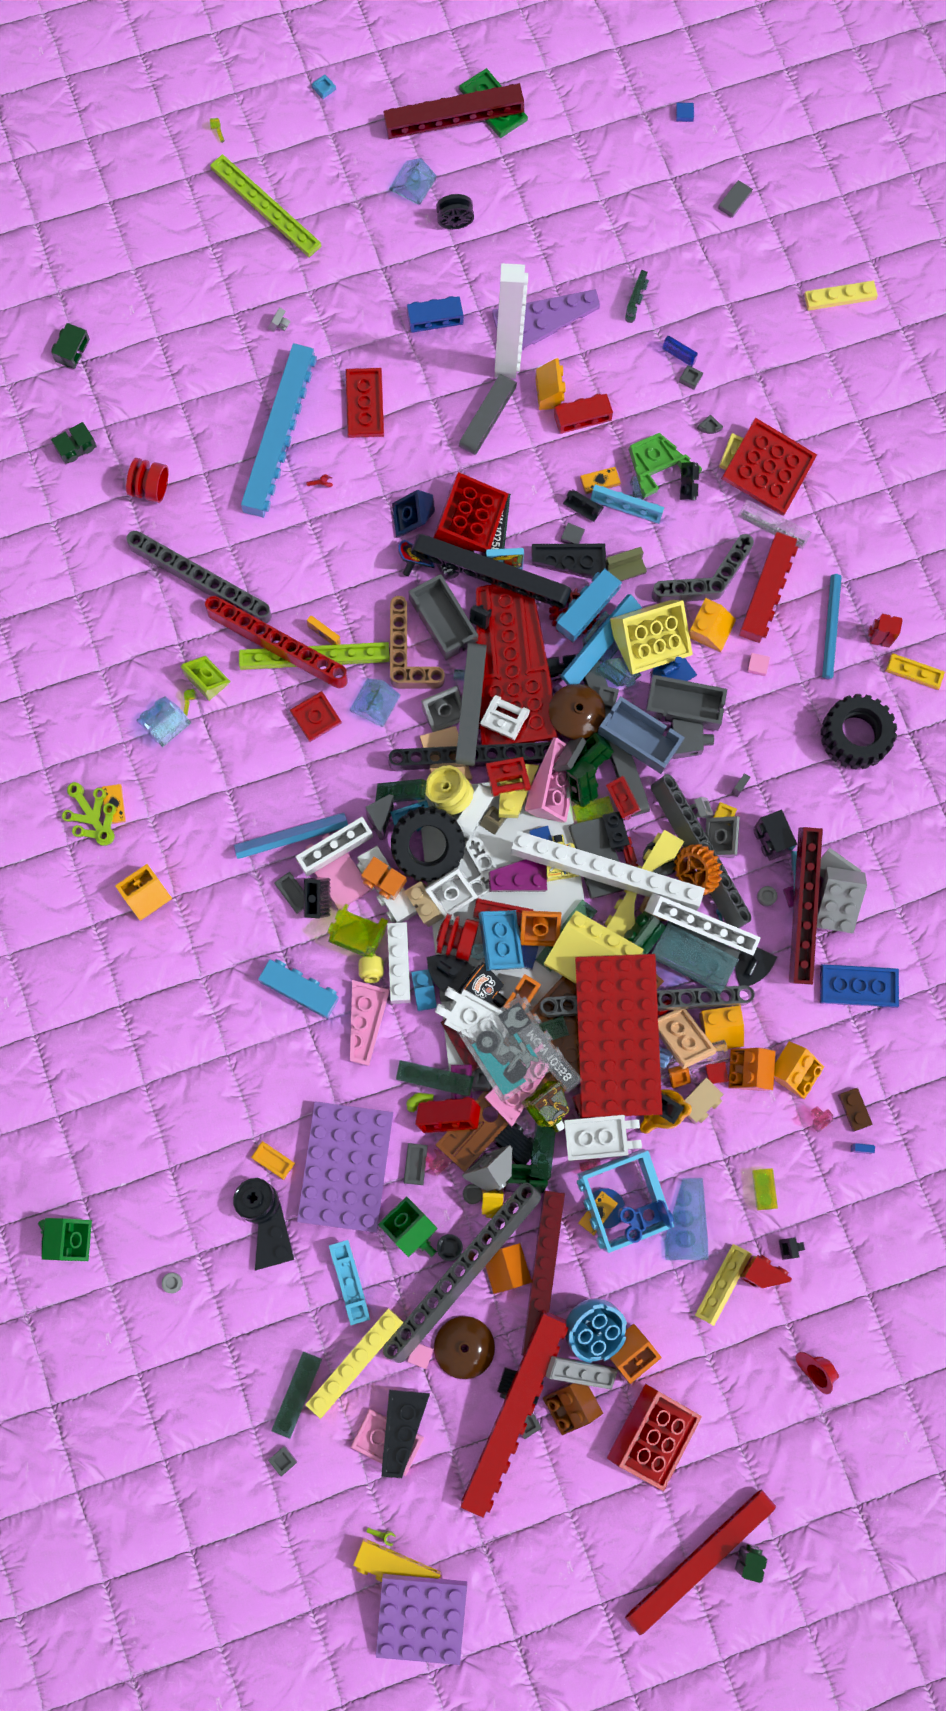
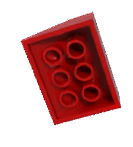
(471, 514)
(654, 1437)

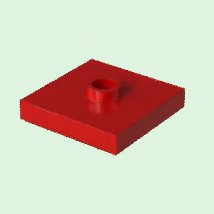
(315, 716)

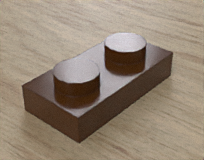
(855, 1109)

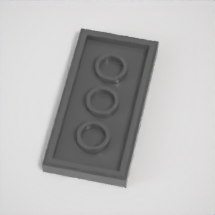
(593, 838)

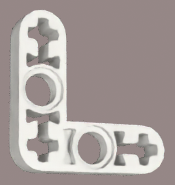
(482, 871)

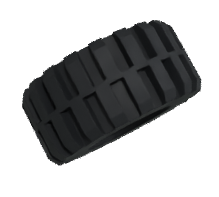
(871, 712)
(427, 817)

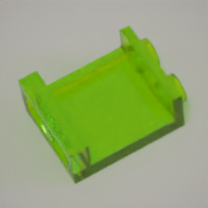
(356, 932)

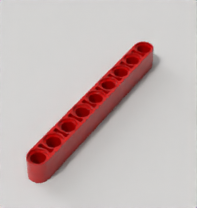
(281, 648)
(700, 1562)

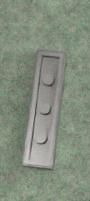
(581, 1372)

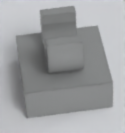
(279, 320)
(703, 807)

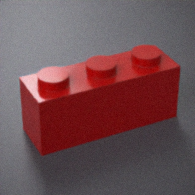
(583, 413)
(448, 1115)

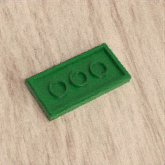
(501, 125)

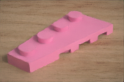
(366, 1017)
(512, 1107)

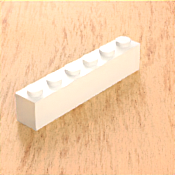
(702, 924)

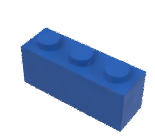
(435, 314)

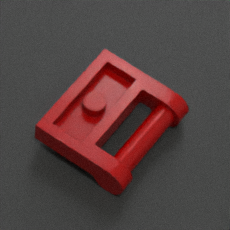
(505, 771)

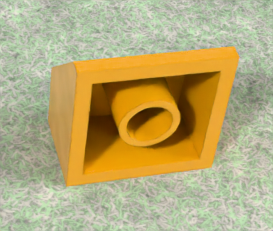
(712, 625)
(724, 1025)

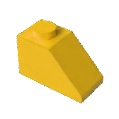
(491, 1202)

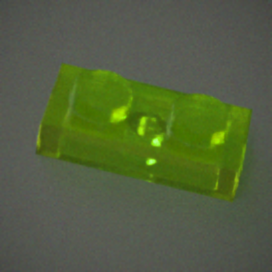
(593, 810)
(764, 1189)

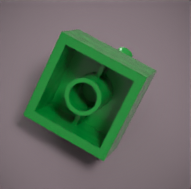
(409, 1228)
(65, 1239)

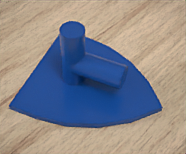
(678, 669)

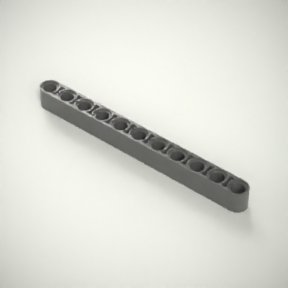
(674, 995)
(452, 1276)

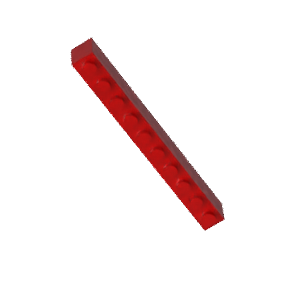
(513, 1414)

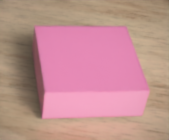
(758, 664)
(421, 1356)

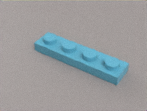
(627, 503)

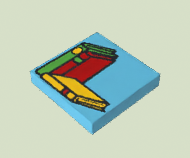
(509, 556)

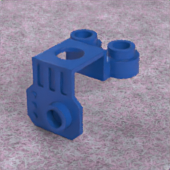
(639, 1224)

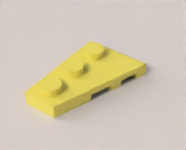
(512, 802)

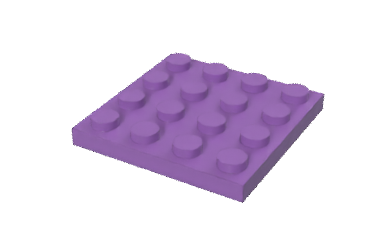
(421, 1619)

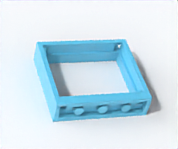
(653, 1187)

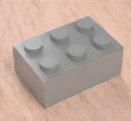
(840, 899)

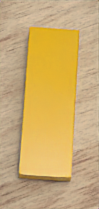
(915, 671)

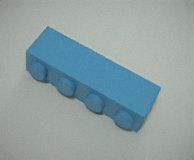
(588, 605)
(298, 988)

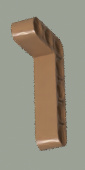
(401, 668)

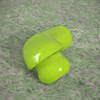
(413, 1102)

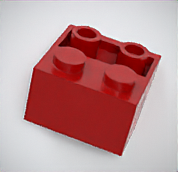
(762, 1274)

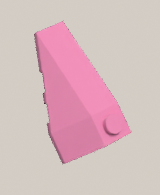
(549, 791)

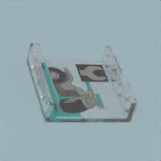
(512, 1048)

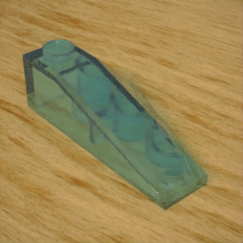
(689, 1235)

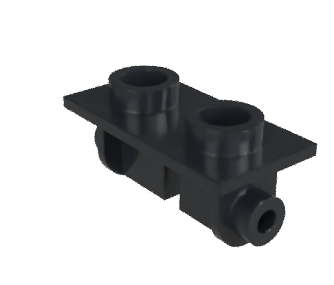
(688, 488)
(583, 505)
(556, 667)
(616, 831)

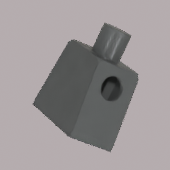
(694, 738)

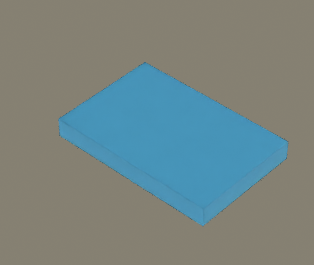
(501, 940)

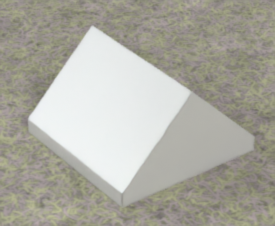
(451, 892)

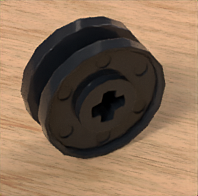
(455, 211)
(256, 1200)

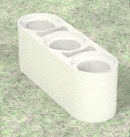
(473, 814)

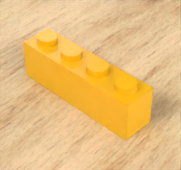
(382, 1560)

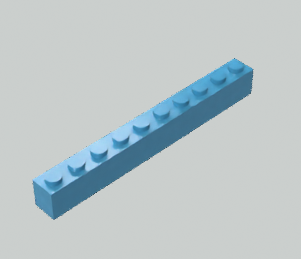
(278, 430)

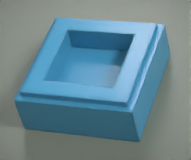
(323, 86)

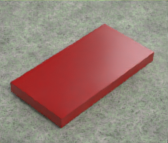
(364, 402)

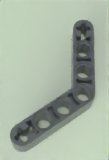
(706, 584)

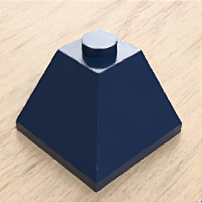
(412, 511)

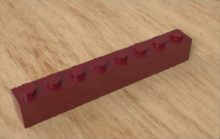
(454, 111)
(805, 905)
(544, 1261)

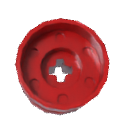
(147, 480)
(457, 937)

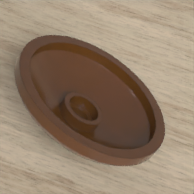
(570, 721)
(448, 1347)

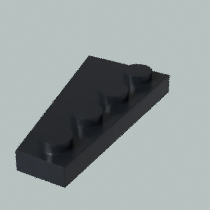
(572, 558)
(402, 1424)

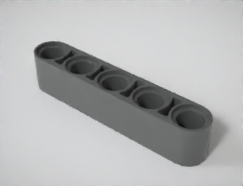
(487, 414)

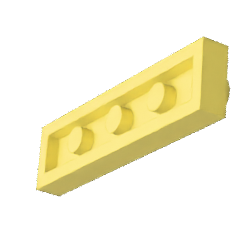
(840, 295)
(723, 1284)

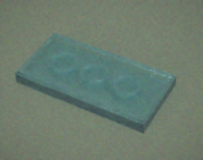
(694, 958)

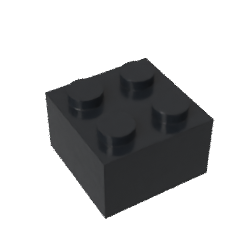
(775, 835)

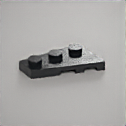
(273, 1242)

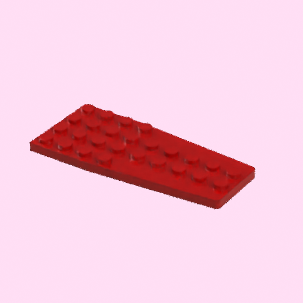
(515, 664)

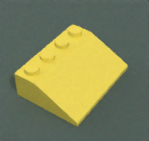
(652, 635)
(585, 938)

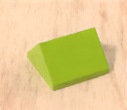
(205, 676)

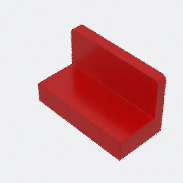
(623, 797)

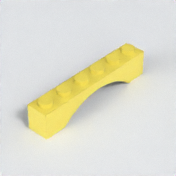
(664, 851)
(354, 1363)

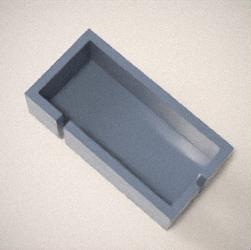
(640, 735)

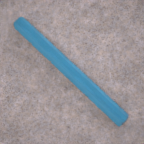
(831, 626)

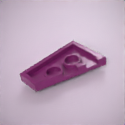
(519, 877)

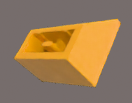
(550, 385)
(143, 892)
(797, 1069)

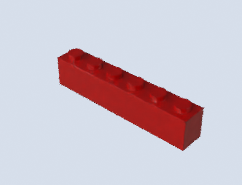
(768, 587)

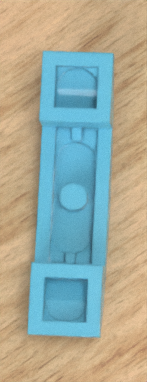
(349, 1282)

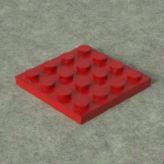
(769, 466)

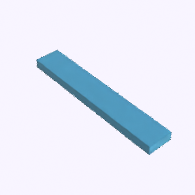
(597, 644)
(290, 835)

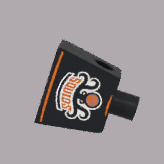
(485, 985)

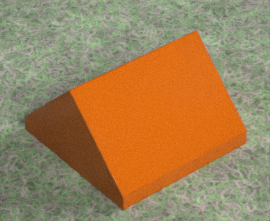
(540, 928)
(508, 1269)

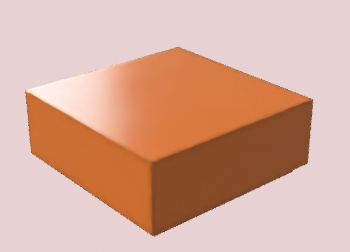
(679, 1076)

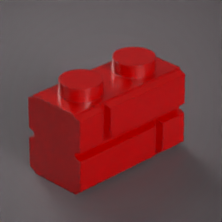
(885, 630)

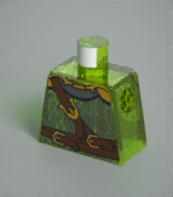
(548, 1105)

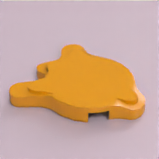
(656, 1121)

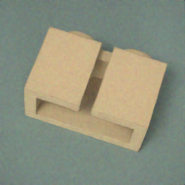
(424, 904)
(702, 1099)

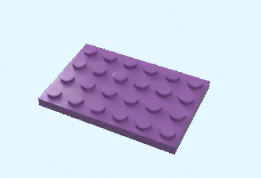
(345, 1167)

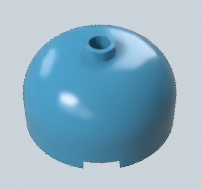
(595, 1330)

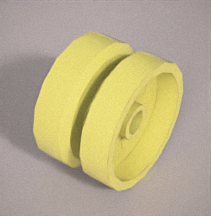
(449, 789)

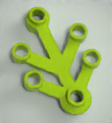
(92, 816)

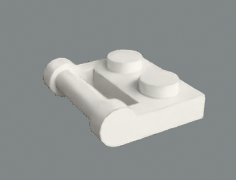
(501, 722)

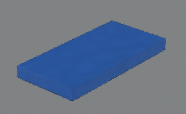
(859, 986)

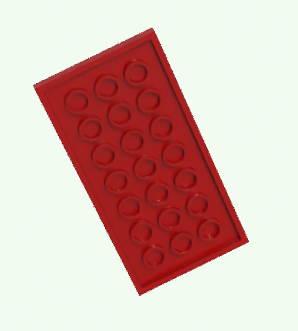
(618, 1035)

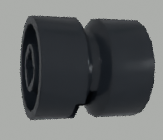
(449, 1247)

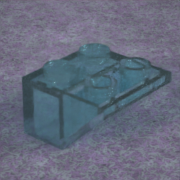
(163, 721)

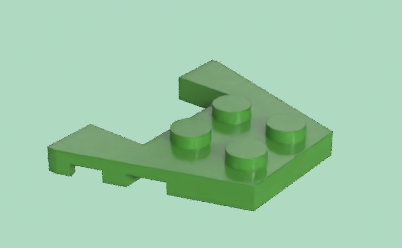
(651, 457)

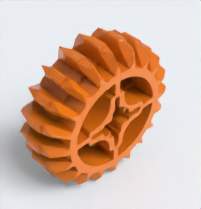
(698, 858)

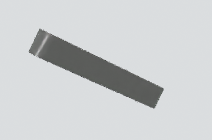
(471, 704)

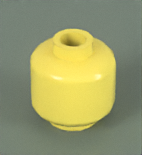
(371, 969)

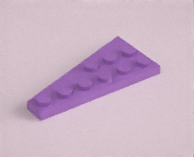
(551, 314)

